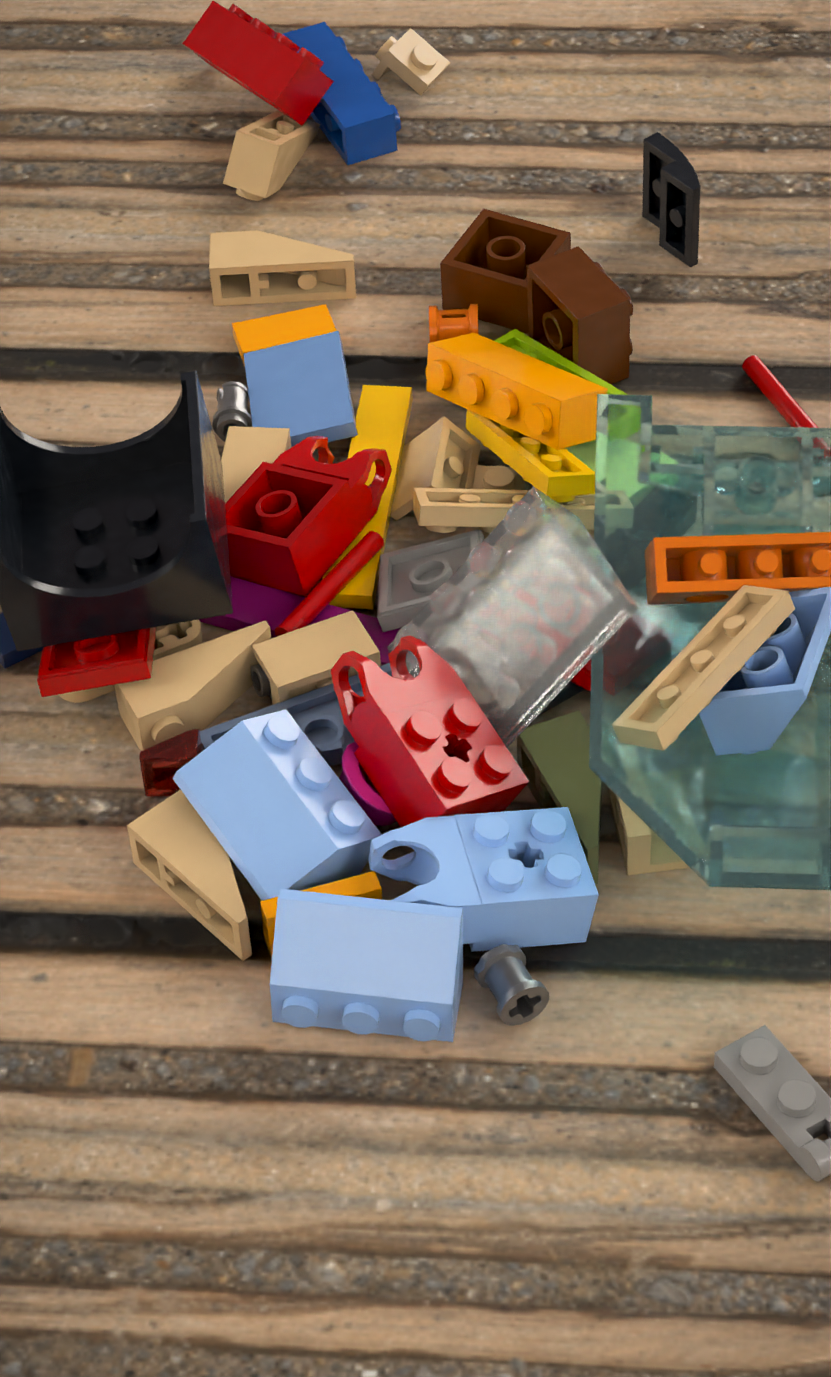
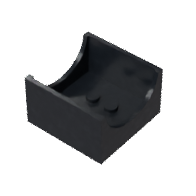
(113, 530)

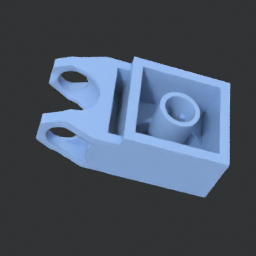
(509, 871)

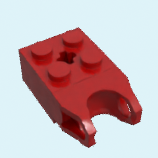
(301, 514)
(424, 737)

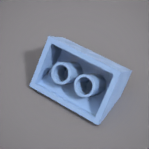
(774, 681)
(277, 807)
(367, 965)

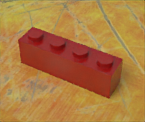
(259, 62)

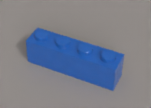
(353, 107)

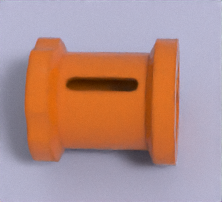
(452, 322)

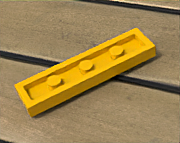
(547, 469)

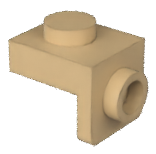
(411, 60)

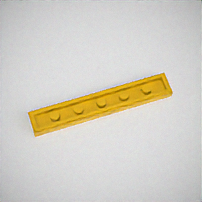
(380, 424)

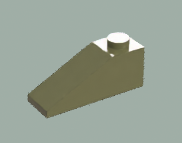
(559, 775)

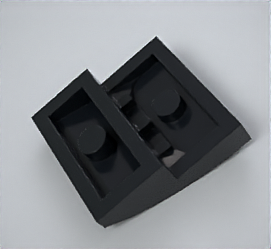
(671, 197)

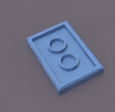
(302, 388)

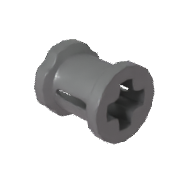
(511, 984)

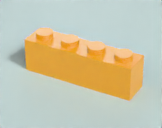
(514, 389)

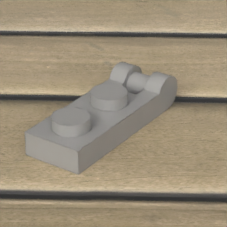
(781, 1097)

